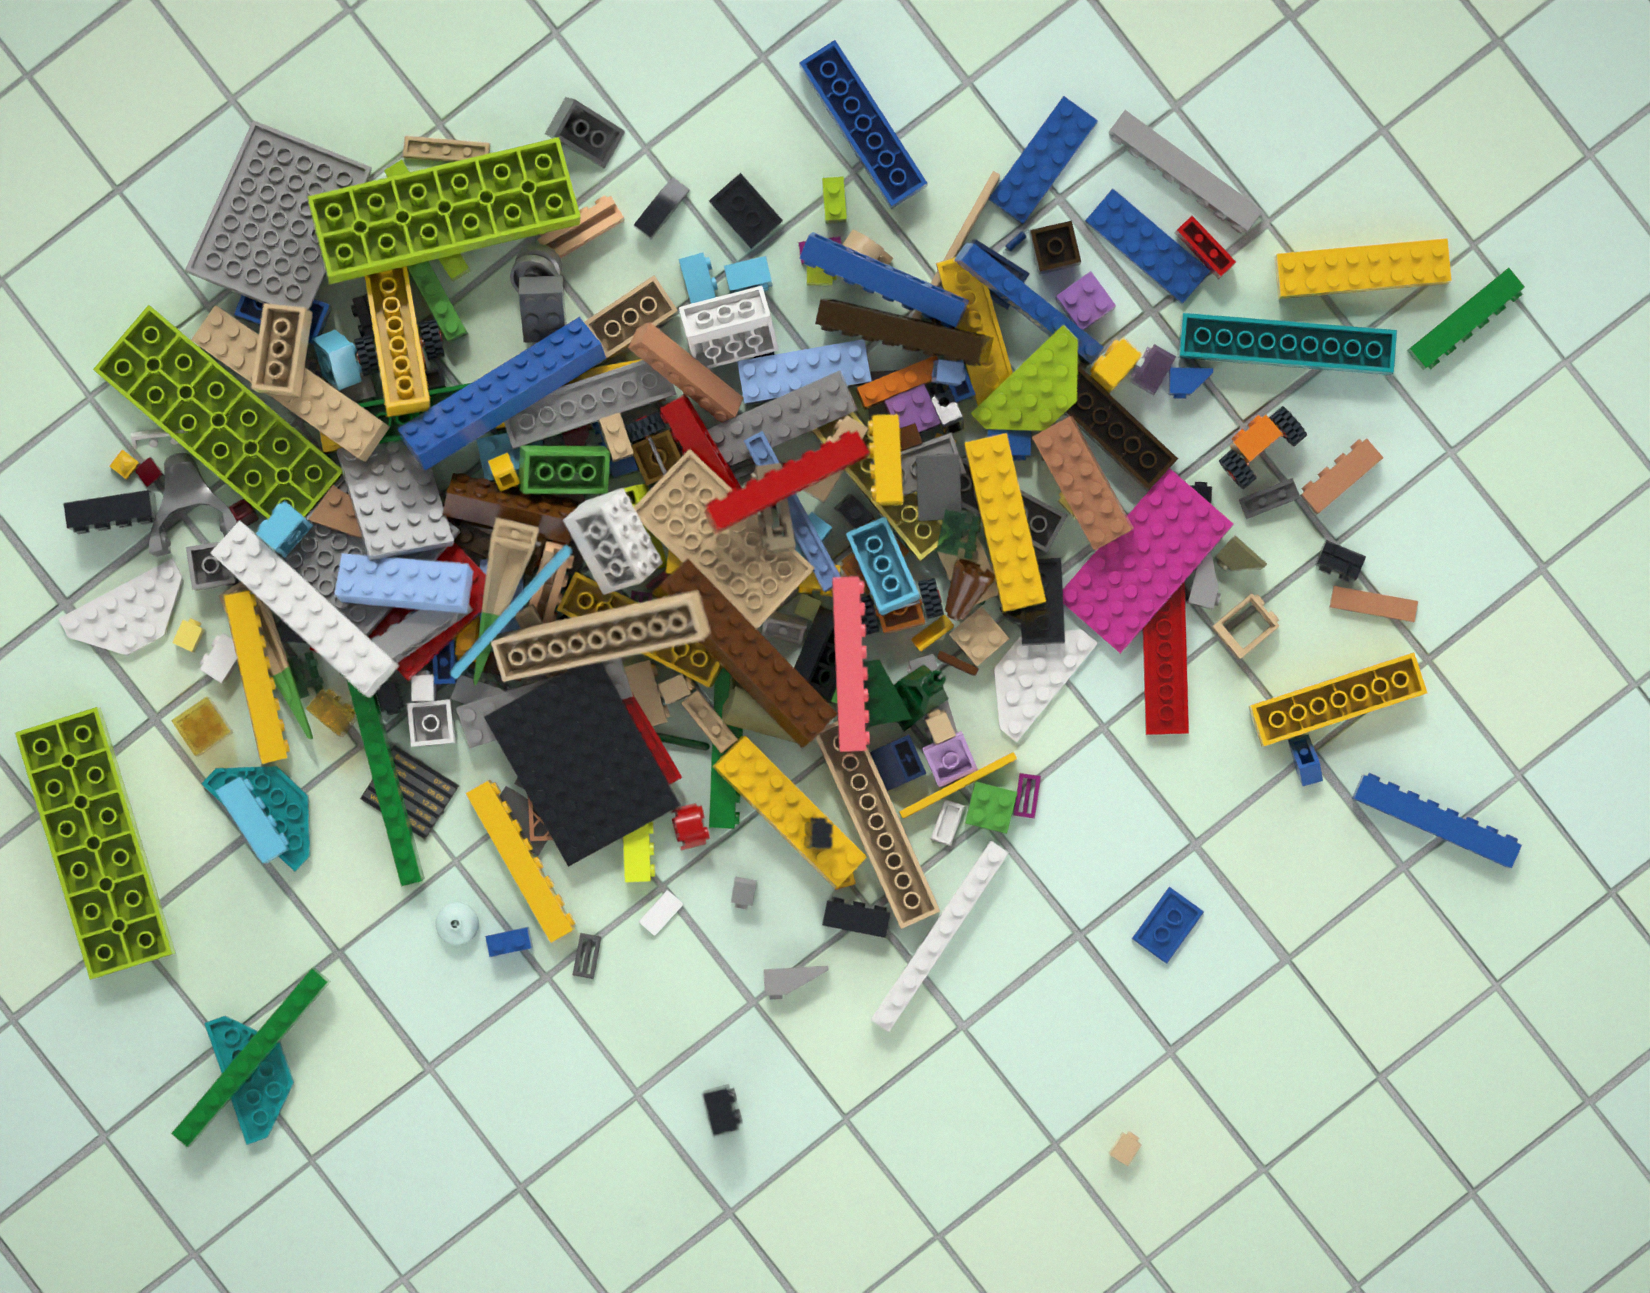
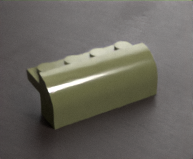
(744, 712)

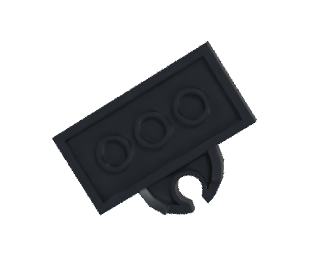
(1045, 621)

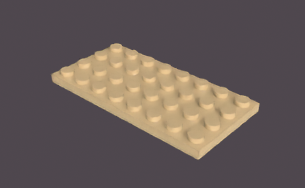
(729, 559)

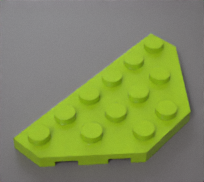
(1037, 389)

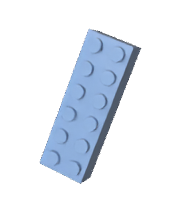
(782, 373)
(404, 583)

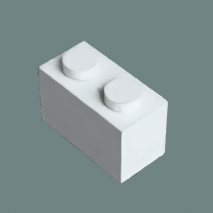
(221, 659)
(423, 687)

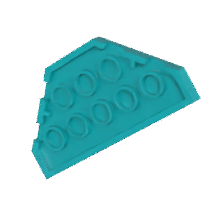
(282, 800)
(266, 1090)

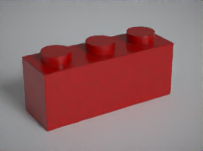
(1205, 247)

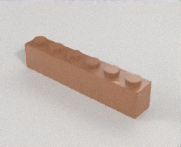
(685, 372)

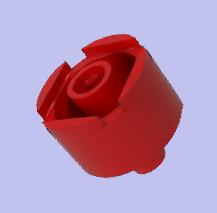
(689, 826)

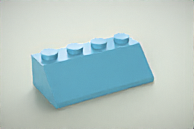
(252, 819)

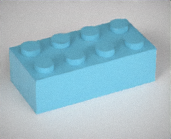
(883, 566)

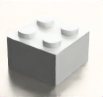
(431, 723)

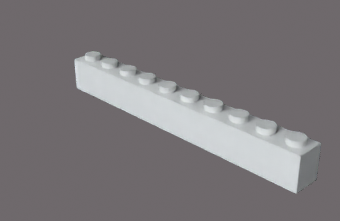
(939, 936)

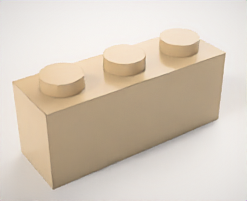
(647, 692)

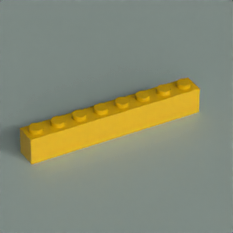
(255, 676)
(521, 861)

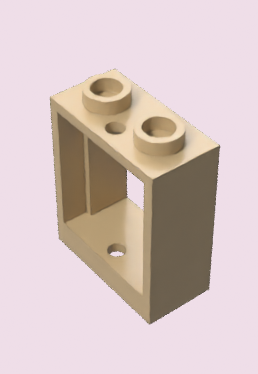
(1228, 639)

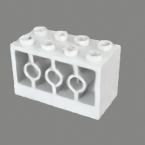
(729, 327)
(613, 541)

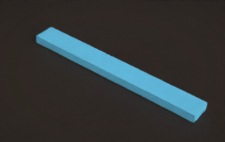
(511, 611)

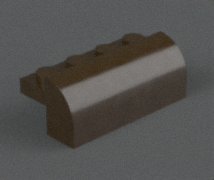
(477, 539)

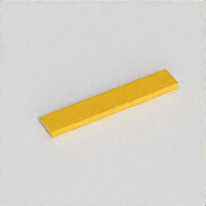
(958, 785)

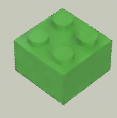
(990, 807)

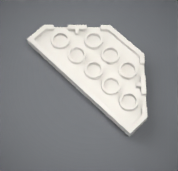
(128, 614)
(1032, 676)

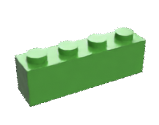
(438, 301)

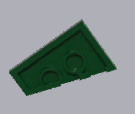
(883, 699)

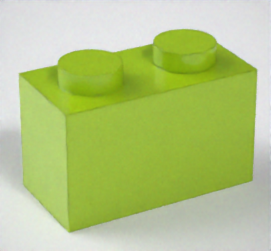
(834, 200)

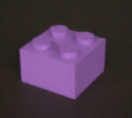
(1085, 301)
(914, 407)

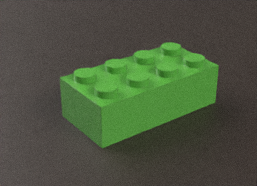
(564, 469)

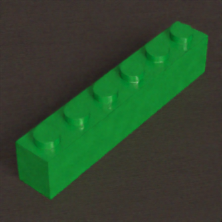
(1466, 318)

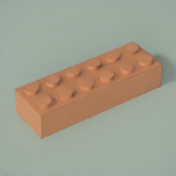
(1083, 482)

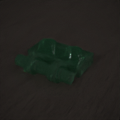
(951, 534)
(298, 675)

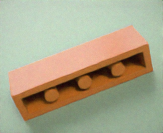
(896, 383)

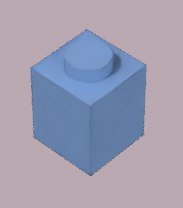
(948, 372)

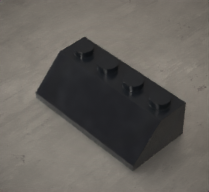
(817, 657)

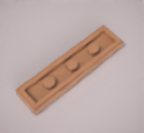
(1373, 604)

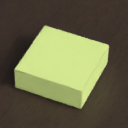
(807, 607)

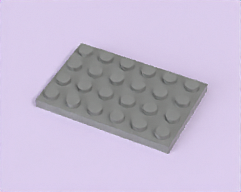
(394, 502)

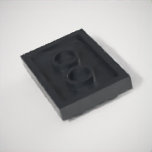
(745, 211)

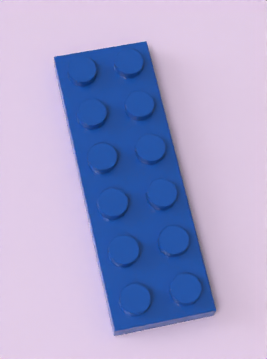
(1043, 160)
(1147, 246)

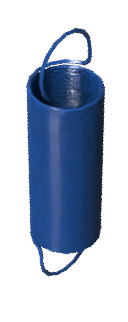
(1015, 241)

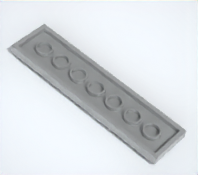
(588, 402)
(785, 417)
(473, 713)

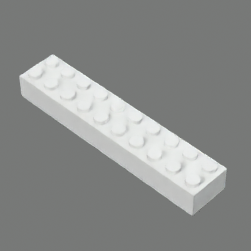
(304, 609)

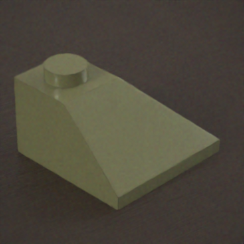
(1238, 557)

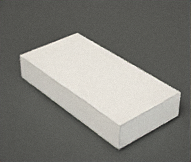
(947, 822)

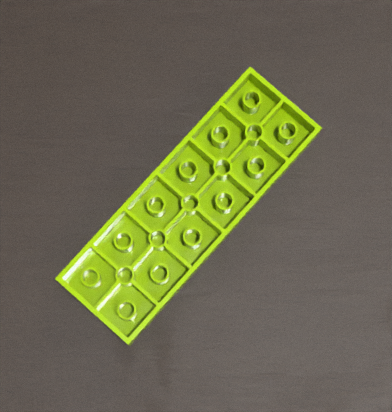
(444, 210)
(224, 420)
(95, 843)

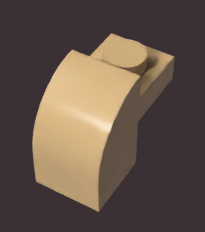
(866, 246)

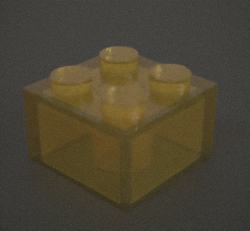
(332, 712)
(202, 726)

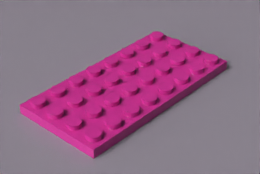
(1143, 568)

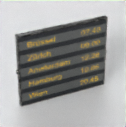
(423, 790)

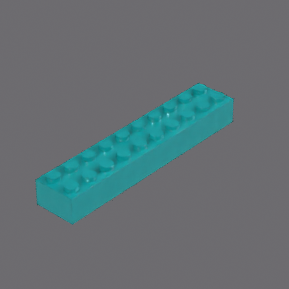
(1287, 344)

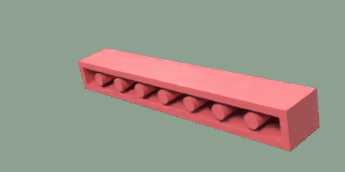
(849, 663)

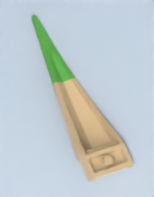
(507, 559)
(274, 650)

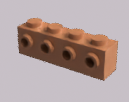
(1341, 476)

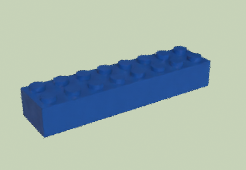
(863, 124)

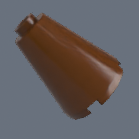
(966, 588)

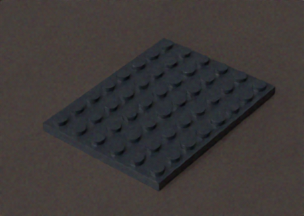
(582, 761)

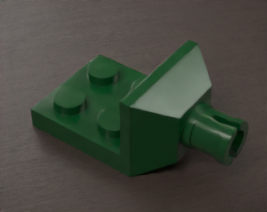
(920, 693)

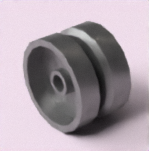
(535, 261)

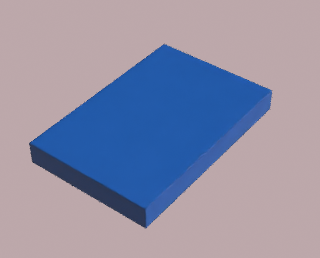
(1167, 925)

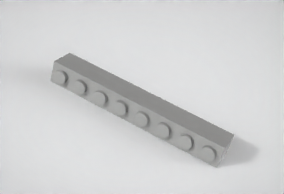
(1184, 171)

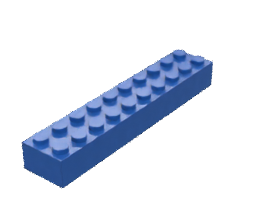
(502, 393)

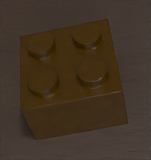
(1055, 247)

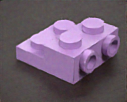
(950, 760)

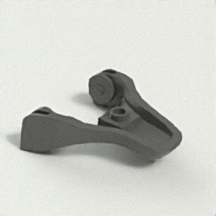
(184, 491)

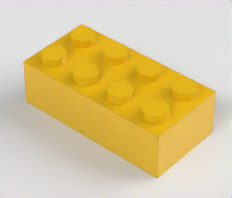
(1116, 364)
(887, 460)

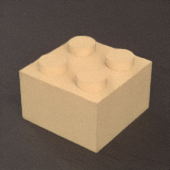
(978, 636)

